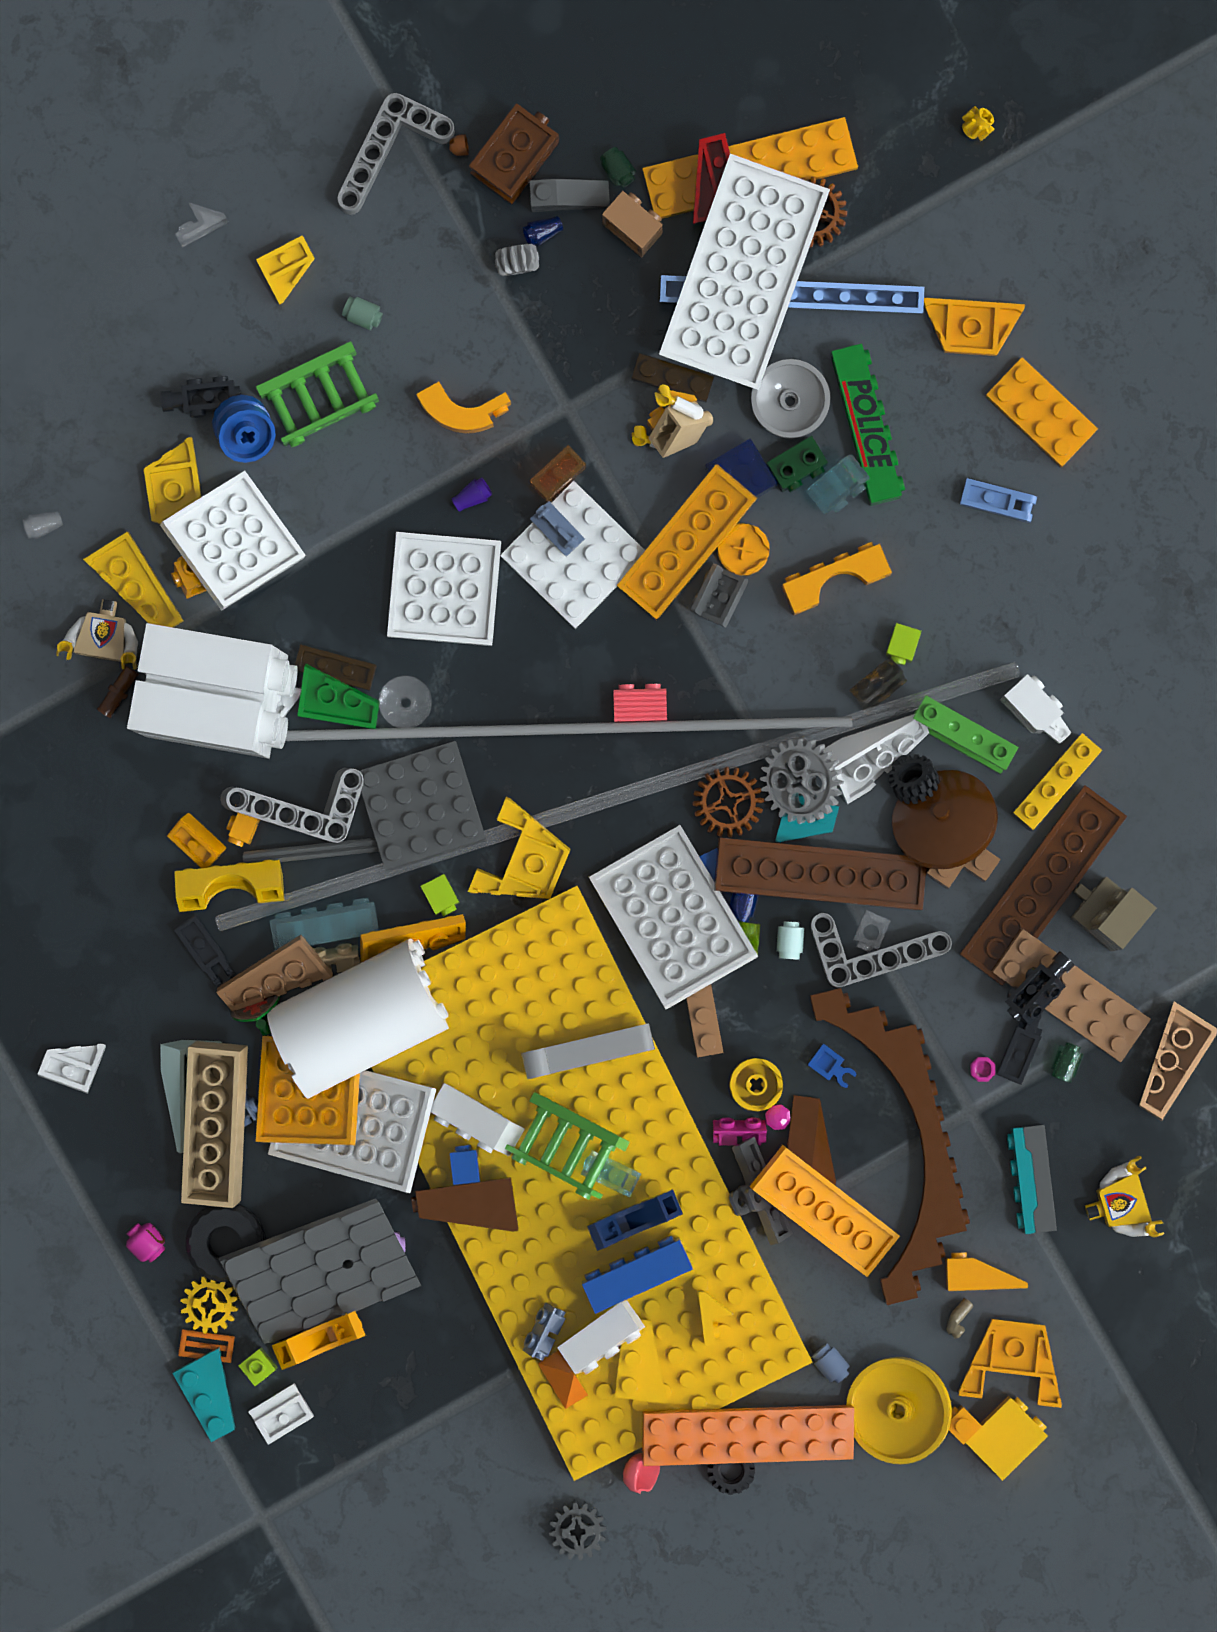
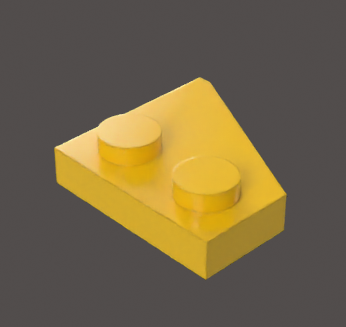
(286, 266)

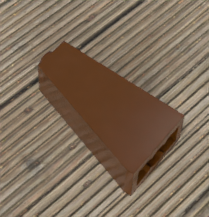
(473, 1204)

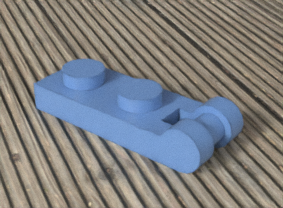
(997, 500)

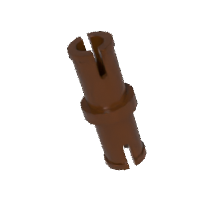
(117, 691)

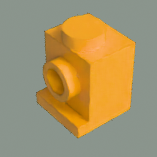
(242, 829)

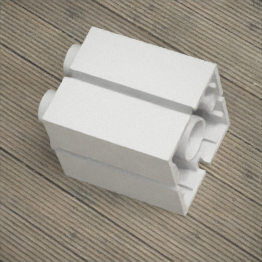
(211, 691)

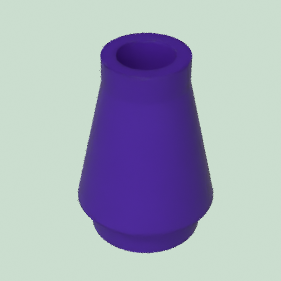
(474, 493)

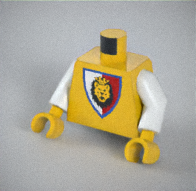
(1124, 1202)

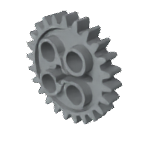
(816, 764)

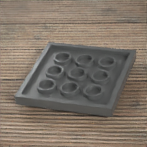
(421, 806)

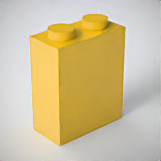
(1007, 1437)

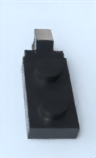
(1020, 1051)

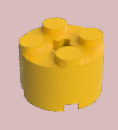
(771, 1083)

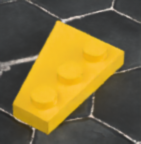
(639, 1369)

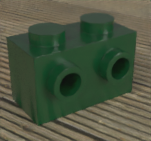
(797, 464)

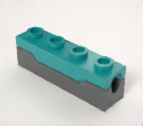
(1033, 1179)

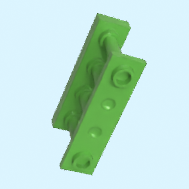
(320, 368)
(965, 735)
(587, 1132)

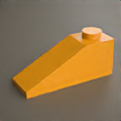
(971, 1274)

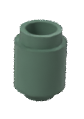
(362, 313)

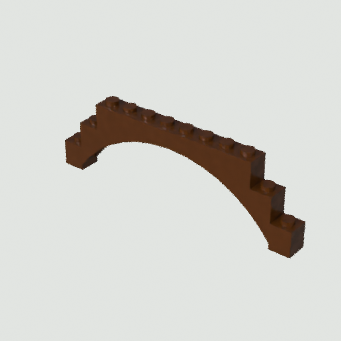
(940, 1205)

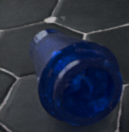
(542, 230)

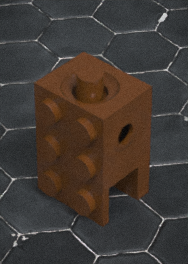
(514, 153)

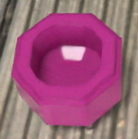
(982, 1069)
(777, 1117)

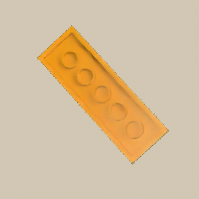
(687, 541)
(824, 1211)

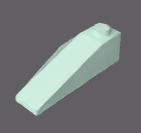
(174, 1076)

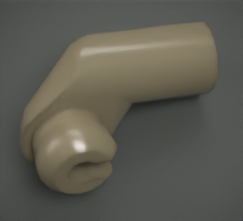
(957, 1315)

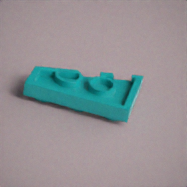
(207, 1393)

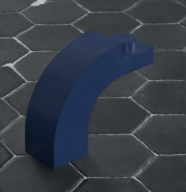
(634, 1219)

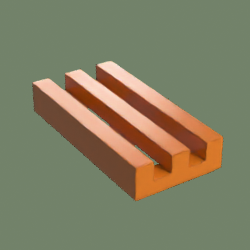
(229, 1349)

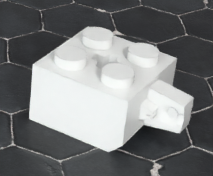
(1036, 709)

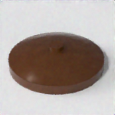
(948, 826)

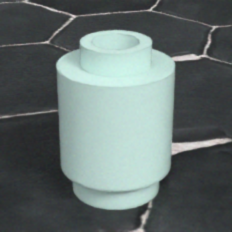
(790, 940)

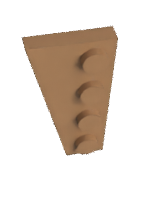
(282, 970)

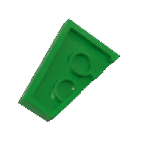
(335, 701)

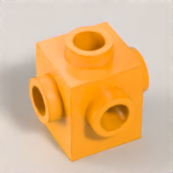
(186, 578)

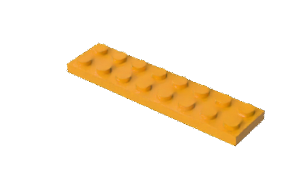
(802, 153)

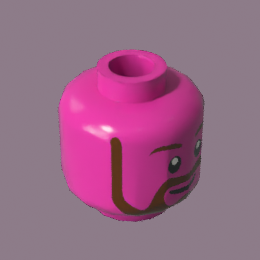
(145, 1242)

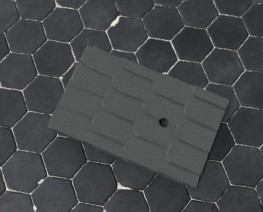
(319, 1271)

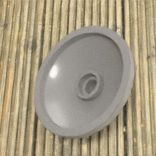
(794, 380)

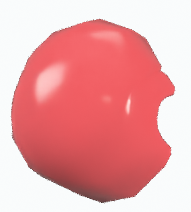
(639, 1477)

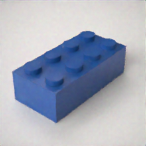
(637, 1274)

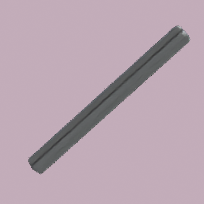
(312, 851)

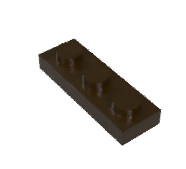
(677, 378)
(345, 669)

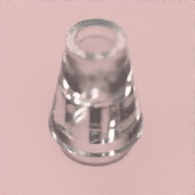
(41, 524)

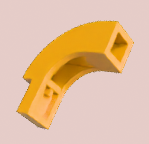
(457, 418)
(318, 1340)

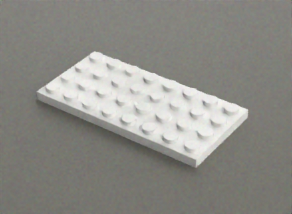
(744, 271)

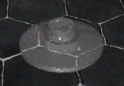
(402, 688)

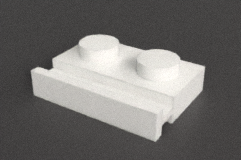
(281, 1413)

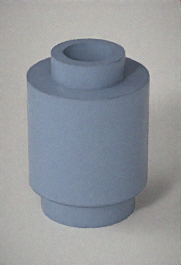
(831, 1363)

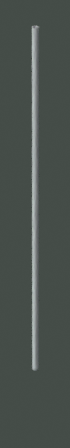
(572, 728)

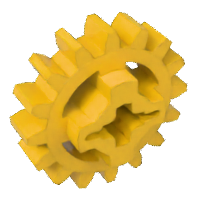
(221, 1306)

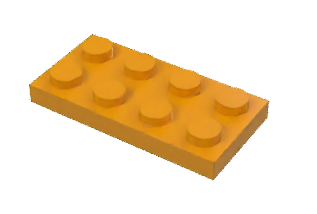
(1041, 412)

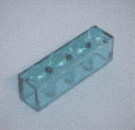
(326, 926)

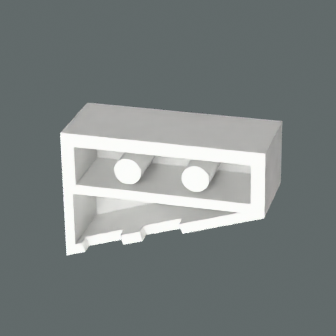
(475, 1120)

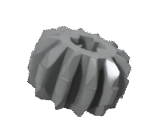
(517, 259)

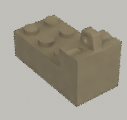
(1111, 913)

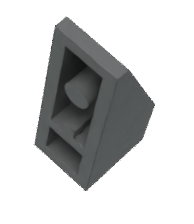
(568, 194)

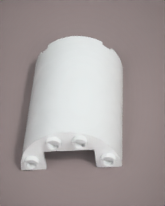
(357, 1018)

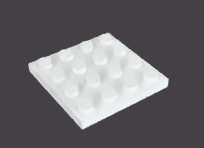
(232, 540)
(590, 572)
(444, 589)

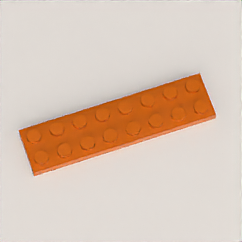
(747, 1435)

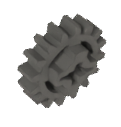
(590, 1530)

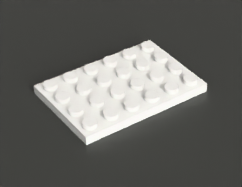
(673, 917)
(388, 1135)

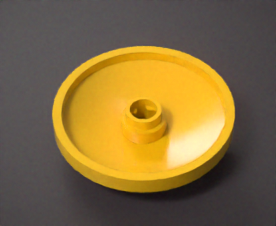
(899, 1410)

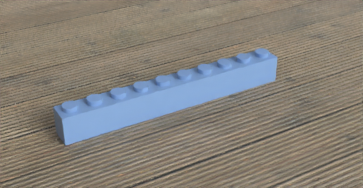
(831, 296)

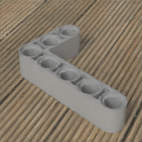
(384, 144)
(298, 814)
(873, 958)
(587, 1051)

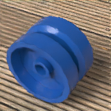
(243, 428)

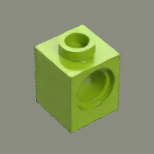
(903, 644)
(440, 895)
(258, 1366)

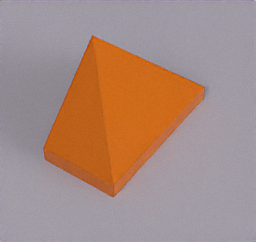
(562, 1379)

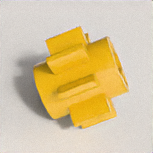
(978, 123)

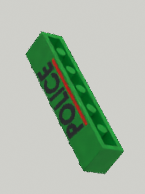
(866, 424)

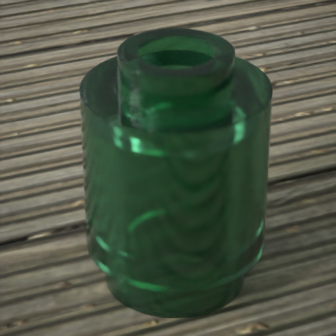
(618, 167)
(1067, 1062)

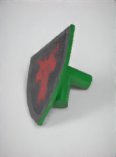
(257, 1013)

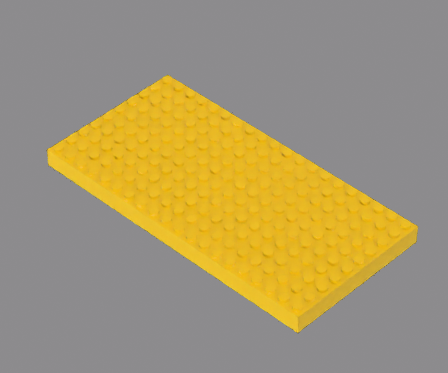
(549, 984)

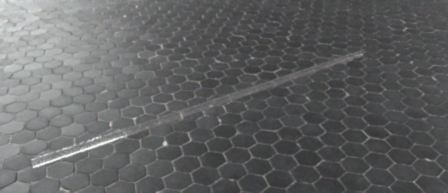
(626, 793)

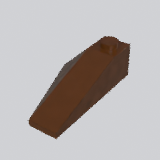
(809, 1136)

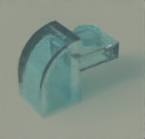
(613, 1175)

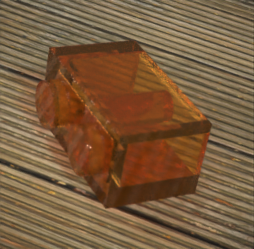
(558, 474)

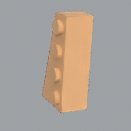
(1178, 1055)

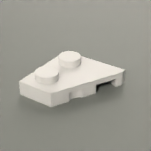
(72, 1066)

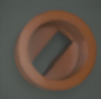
(459, 145)

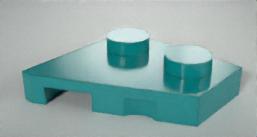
(793, 830)

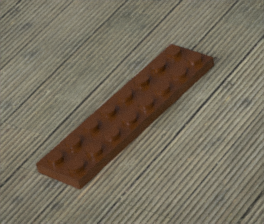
(819, 874)
(1046, 878)

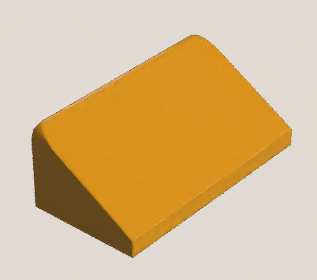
(196, 841)

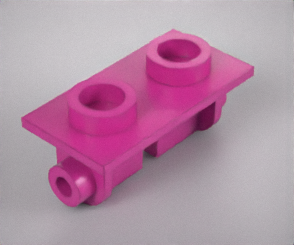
(728, 1129)

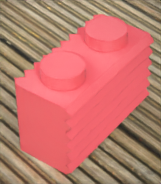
(640, 704)

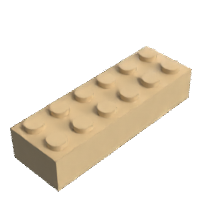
(214, 1124)

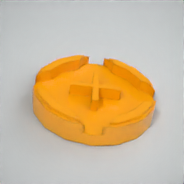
(744, 550)

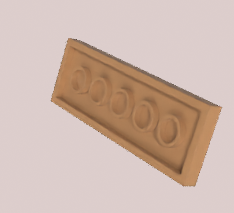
(1082, 1004)

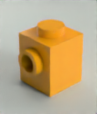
(963, 1424)

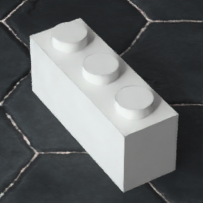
(602, 1338)

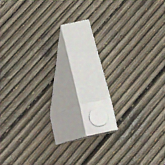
(872, 752)

